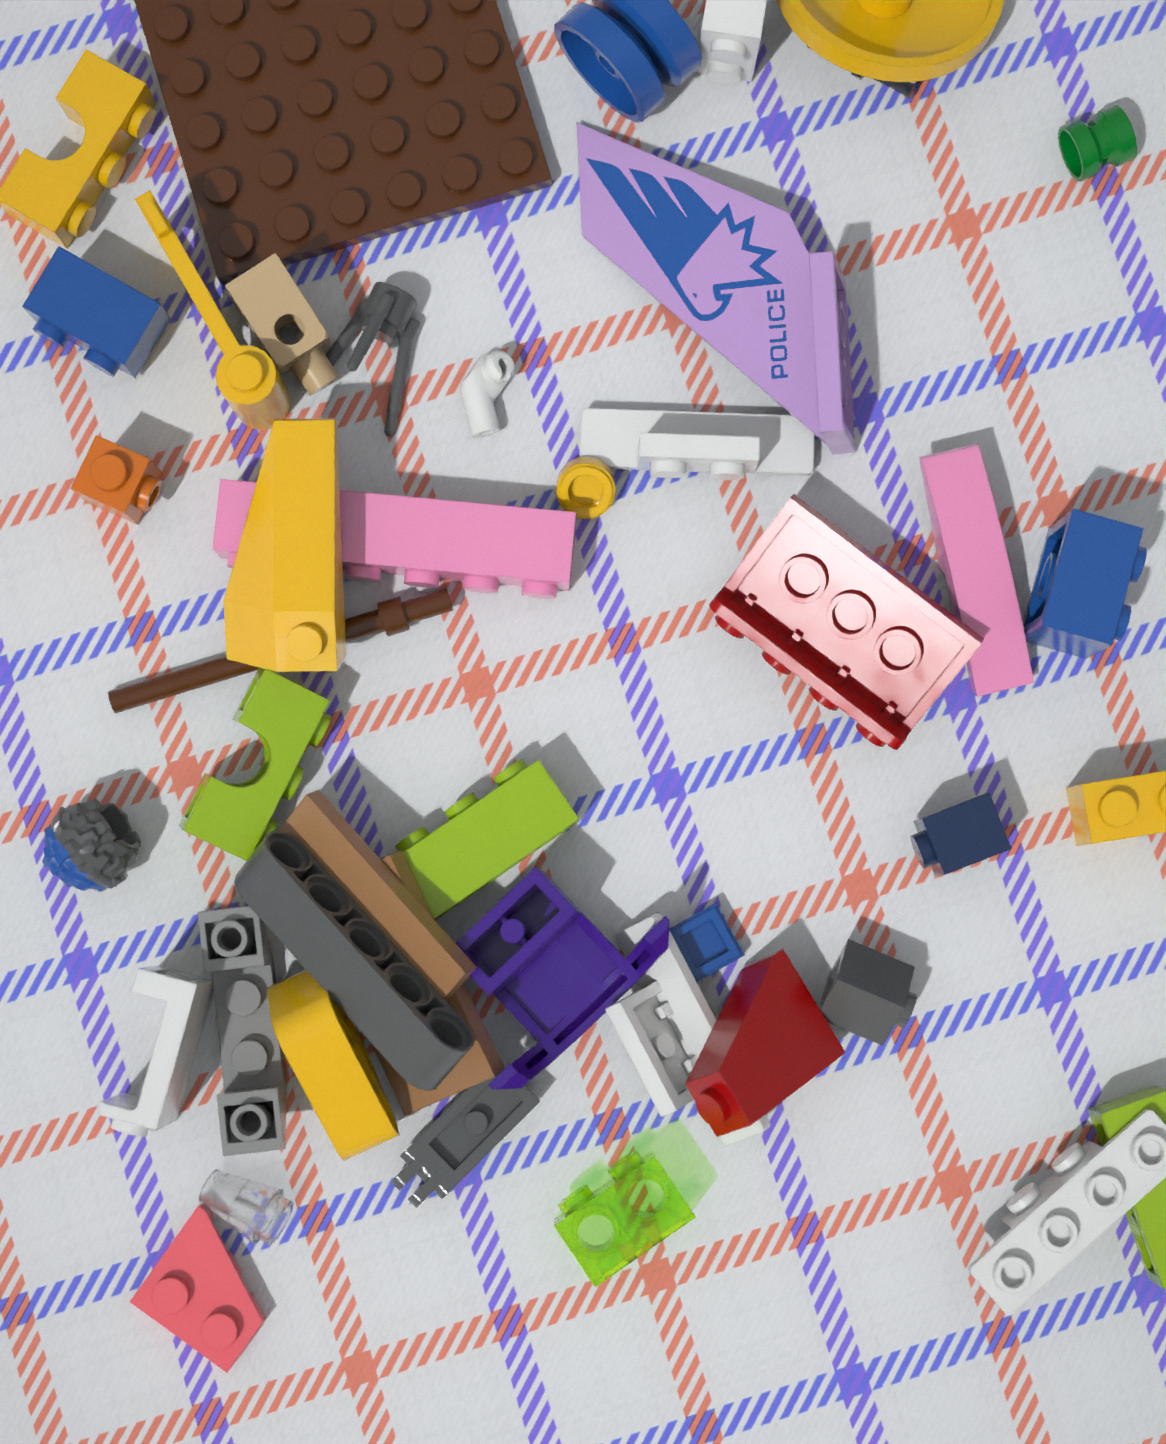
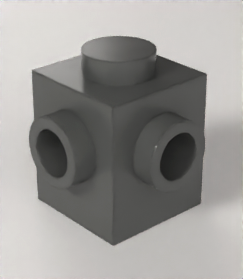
(868, 993)

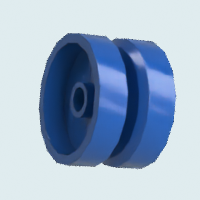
(629, 51)

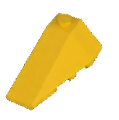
(288, 569)

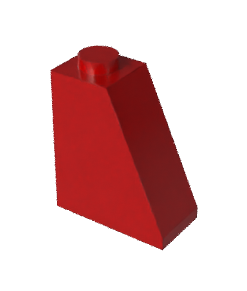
(761, 1046)

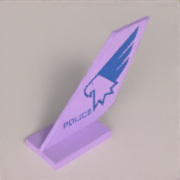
(728, 274)

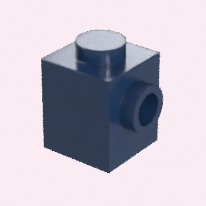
(959, 836)

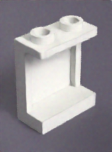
(173, 1052)

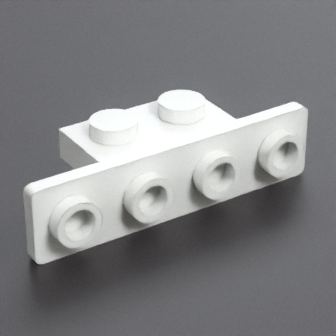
(697, 442)
(667, 1027)
(1071, 1210)

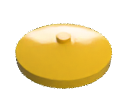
(894, 36)

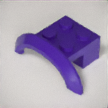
(551, 969)

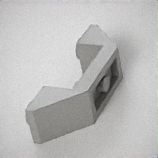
(251, 1057)

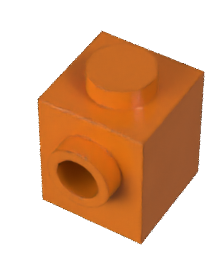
(118, 480)

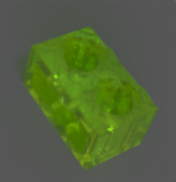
(633, 1229)

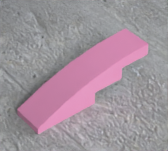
(976, 566)

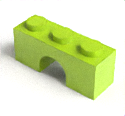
(240, 813)

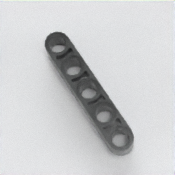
(353, 961)

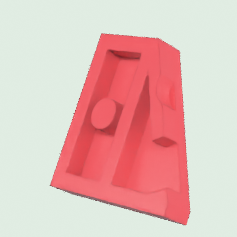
(201, 1293)

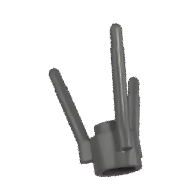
(382, 318)

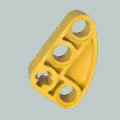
(331, 1065)

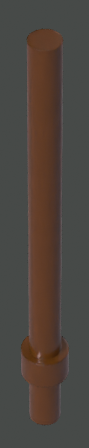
(390, 617)

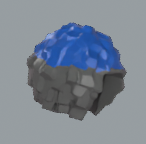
(90, 846)

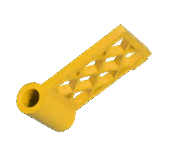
(244, 372)

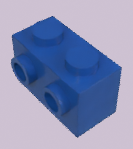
(96, 314)

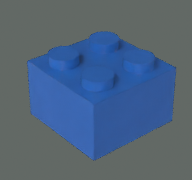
(1083, 584)

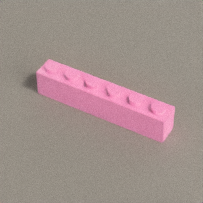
(432, 540)

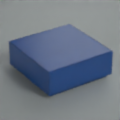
(706, 942)

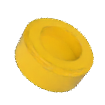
(586, 487)

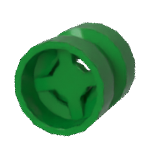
(1098, 143)

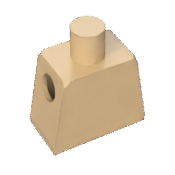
(269, 303)

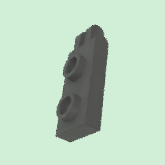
(462, 1137)

